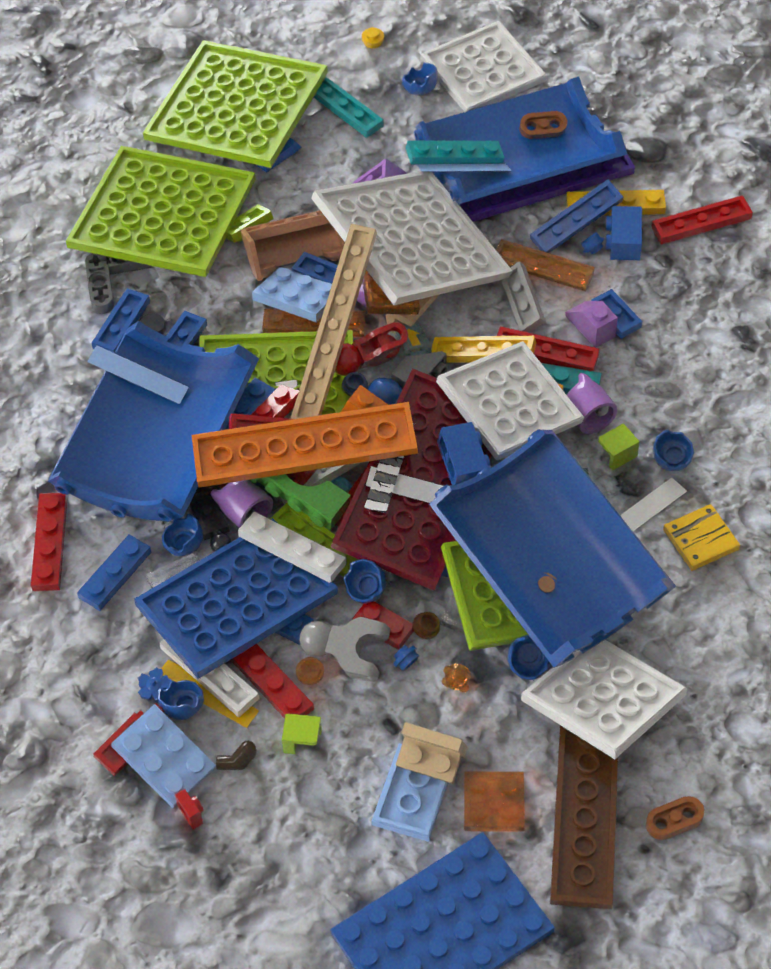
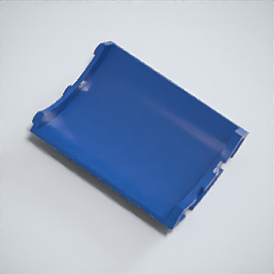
(529, 159)
(137, 446)
(549, 517)

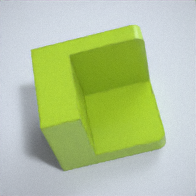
(620, 445)
(300, 730)

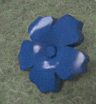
(151, 685)

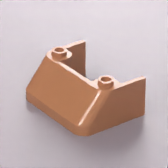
(287, 239)

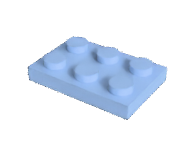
(294, 293)
(163, 755)

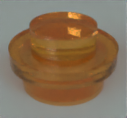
(309, 671)

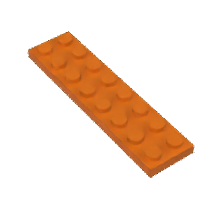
(304, 444)

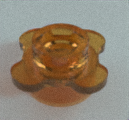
(456, 677)

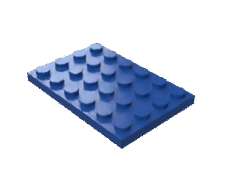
(230, 603)
(448, 916)

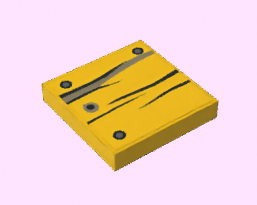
(701, 537)

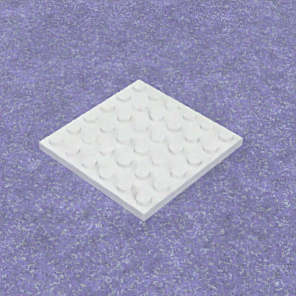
(422, 236)

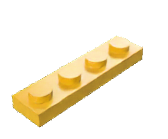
(650, 200)
(475, 347)

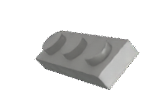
(523, 299)

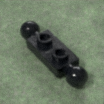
(211, 520)

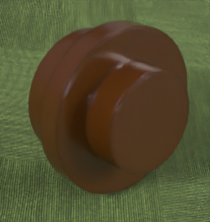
(426, 625)

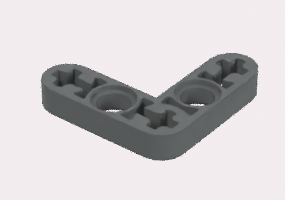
(103, 272)

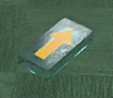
(417, 341)

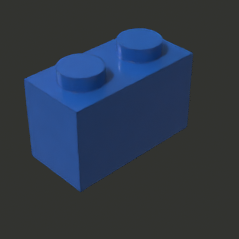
(625, 233)
(462, 452)

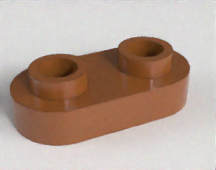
(542, 123)
(673, 818)

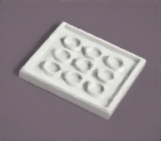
(484, 67)
(509, 398)
(604, 697)

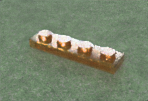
(547, 265)
(280, 321)

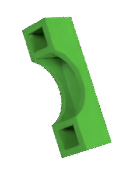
(322, 502)

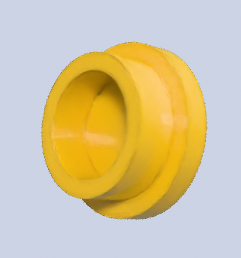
(372, 37)

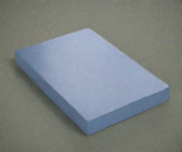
(409, 802)

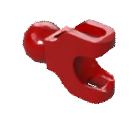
(371, 349)

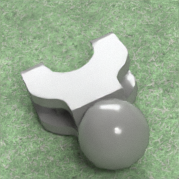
(345, 644)

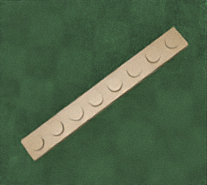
(334, 322)

